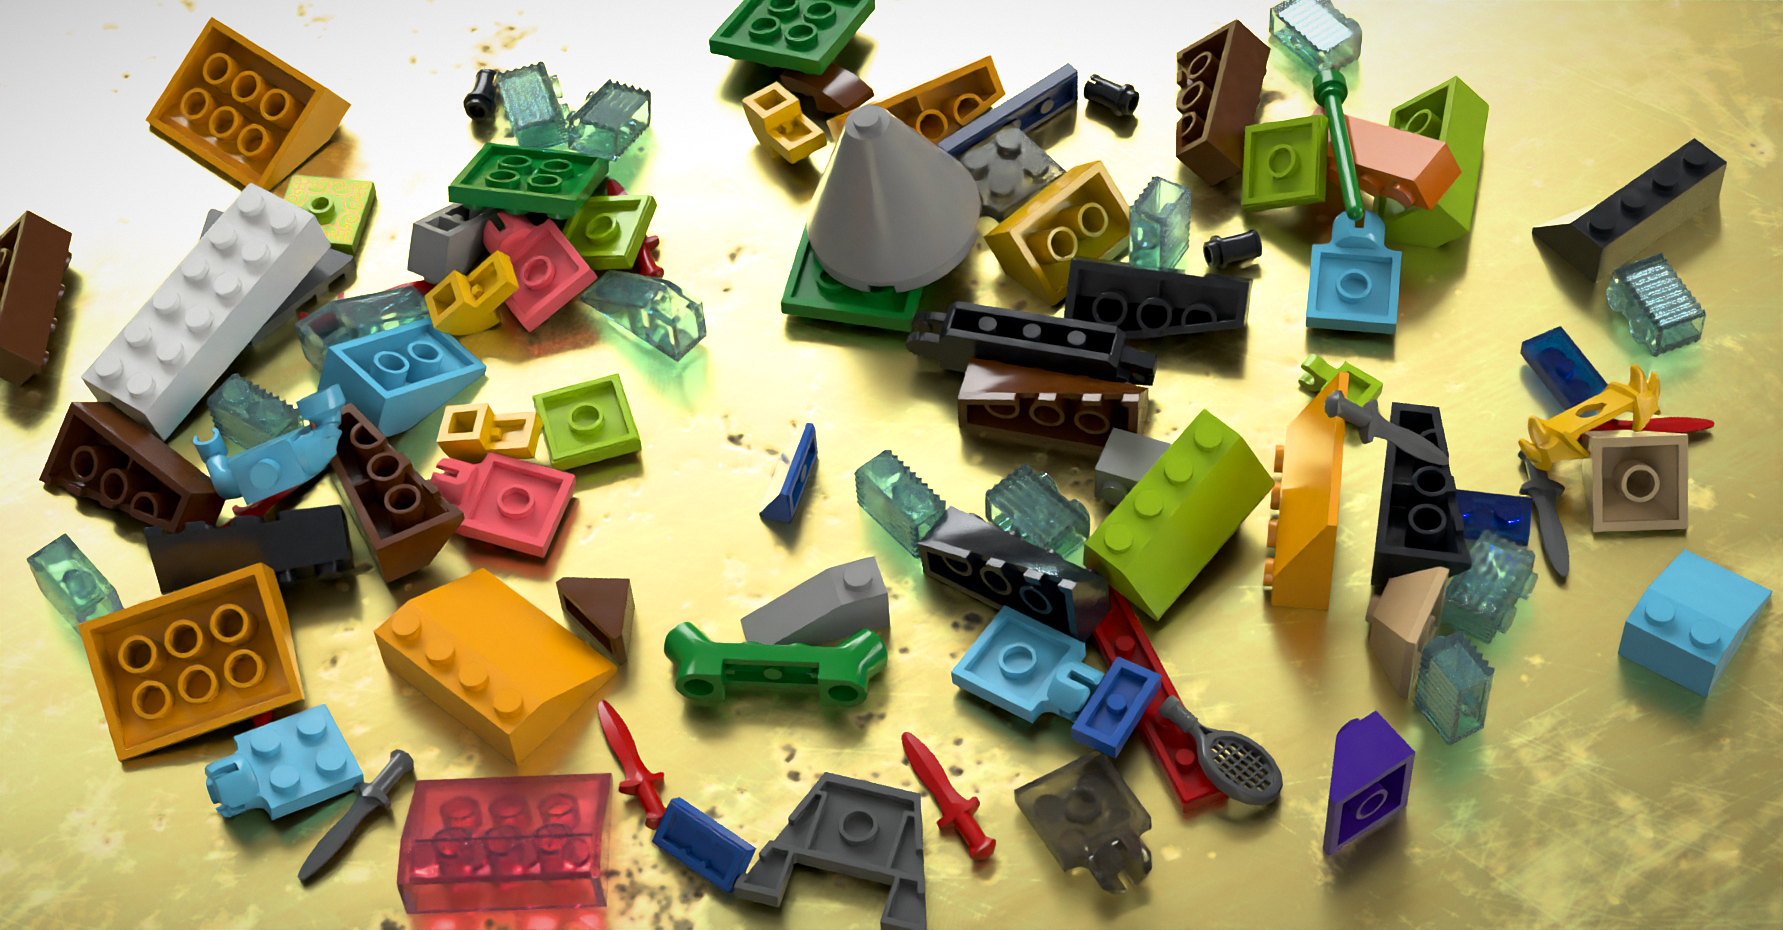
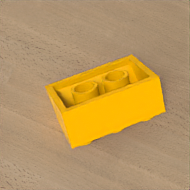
(1068, 219)

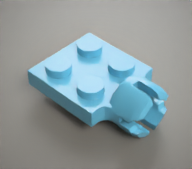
(1354, 279)
(1027, 668)
(284, 766)

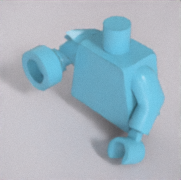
(280, 461)

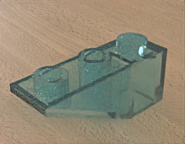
(650, 310)
(357, 317)

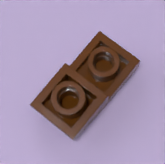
(833, 90)

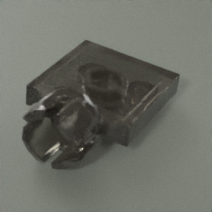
(1008, 171)
(1090, 820)

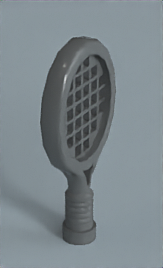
(1210, 738)

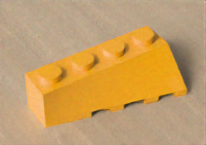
(941, 102)

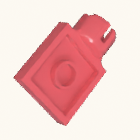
(544, 264)
(506, 500)

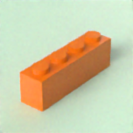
(1396, 163)

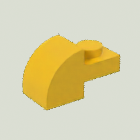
(780, 125)
(470, 302)
(475, 430)

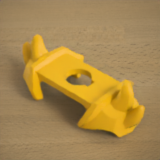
(1558, 436)

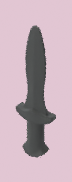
(1373, 425)
(1544, 493)
(368, 799)

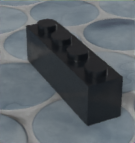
(1638, 213)
(1154, 299)
(1418, 506)
(295, 545)
(1014, 573)

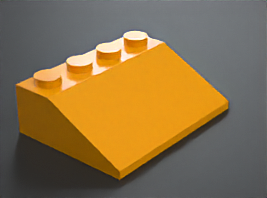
(245, 108)
(1306, 505)
(193, 660)
(492, 661)

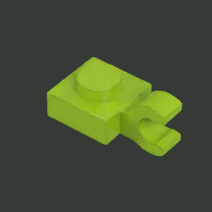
(1319, 374)

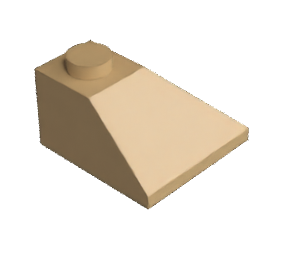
(1636, 480)
(1405, 622)

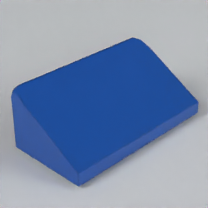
(790, 475)

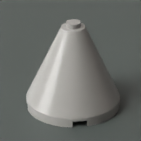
(891, 206)

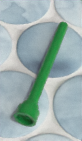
(1330, 92)

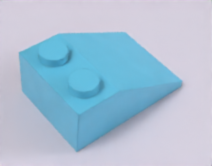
(400, 373)
(1692, 621)

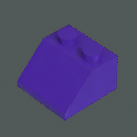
(1367, 779)

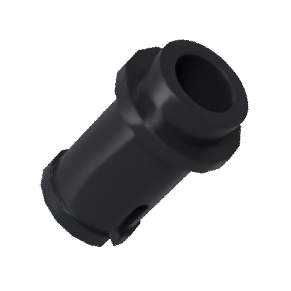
(1111, 94)
(480, 102)
(1225, 250)

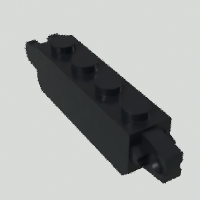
(1030, 342)

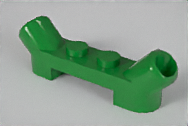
(836, 671)

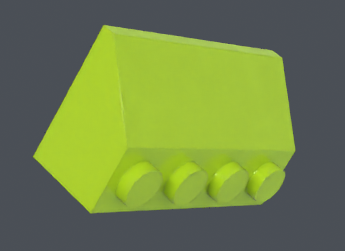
(1459, 118)
(1178, 515)

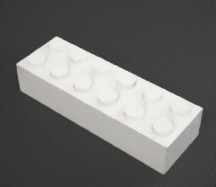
(207, 310)

